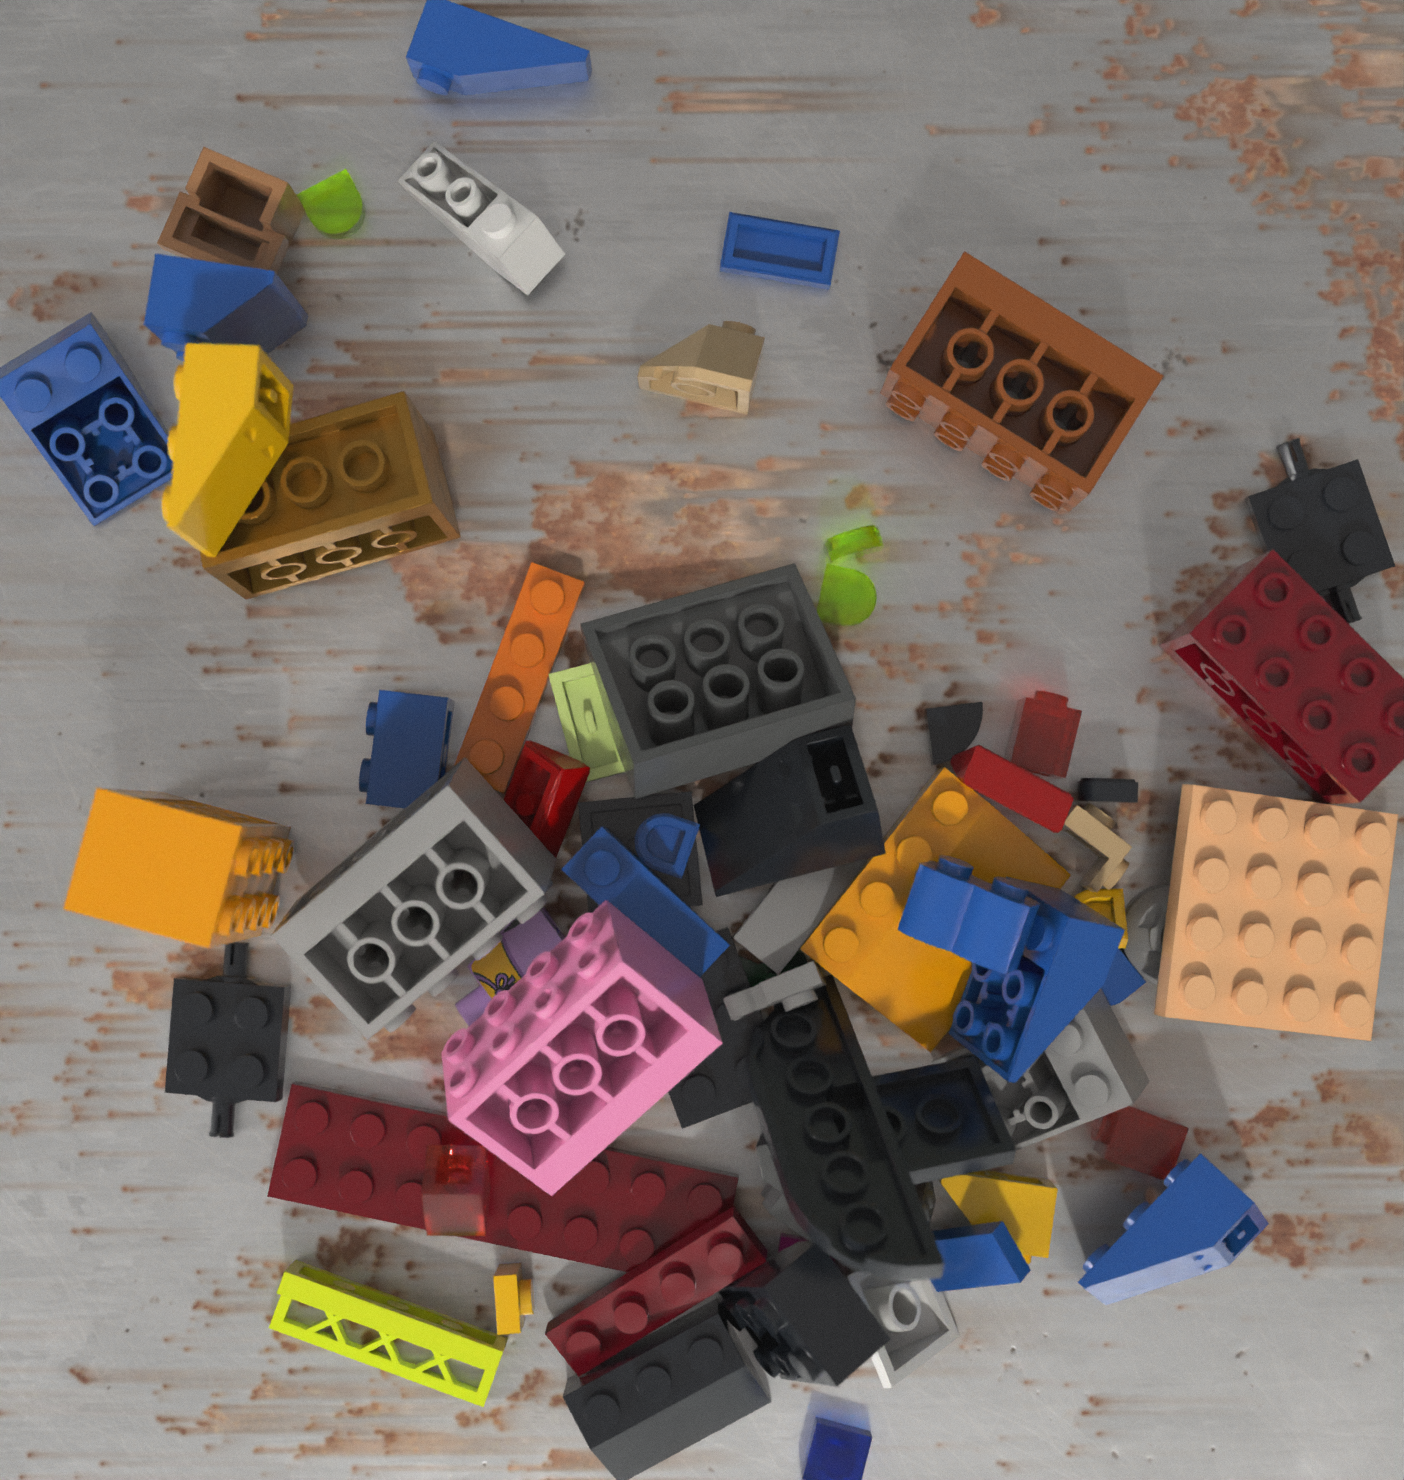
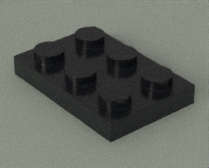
(722, 1077)

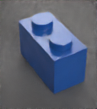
(407, 746)

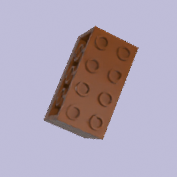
(1040, 356)

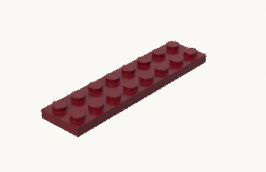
(371, 1158)

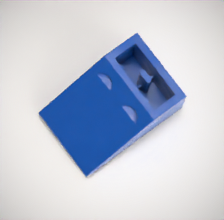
(88, 418)
(1063, 965)
(1184, 1233)

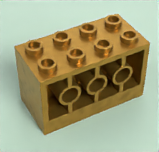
(341, 498)

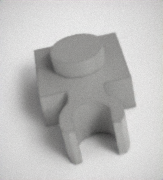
(791, 988)

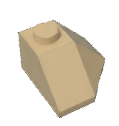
(708, 367)

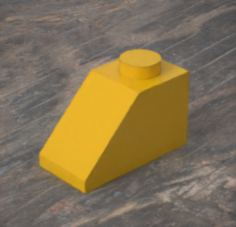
(1019, 1201)

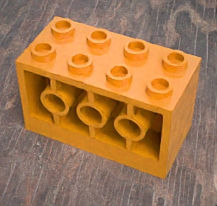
(178, 867)

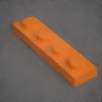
(520, 674)

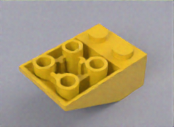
(225, 439)

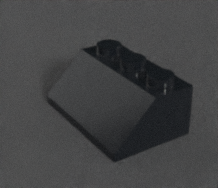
(665, 1392)

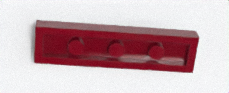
(656, 1291)

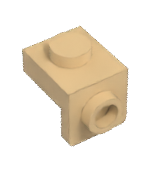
(1093, 830)

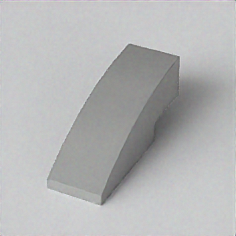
(792, 913)

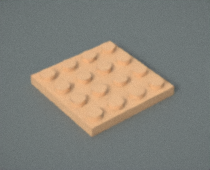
(1275, 913)

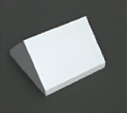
(910, 1315)

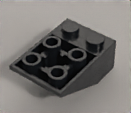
(791, 814)
(803, 1317)

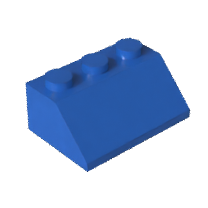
(219, 305)

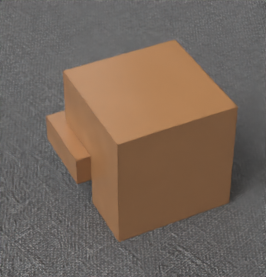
(232, 215)

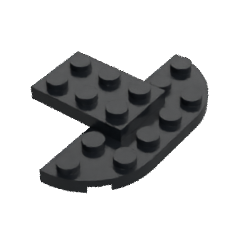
(861, 1141)

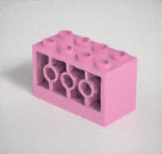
(577, 1048)

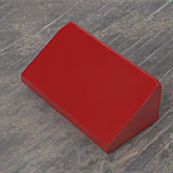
(1013, 787)
(546, 792)

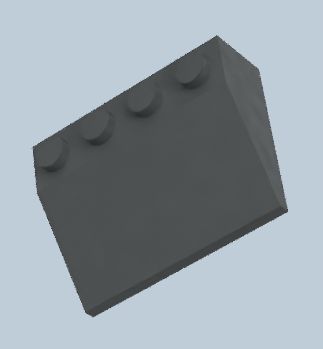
(716, 678)

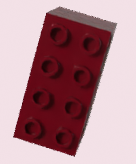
(1296, 679)

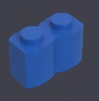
(969, 915)

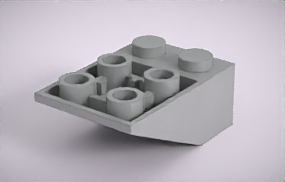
(1074, 1081)

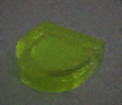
(334, 206)
(853, 544)
(845, 597)

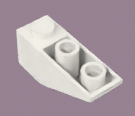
(483, 217)

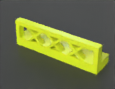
(393, 1320)

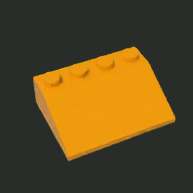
(859, 935)

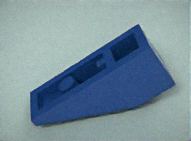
(483, 54)
(616, 874)

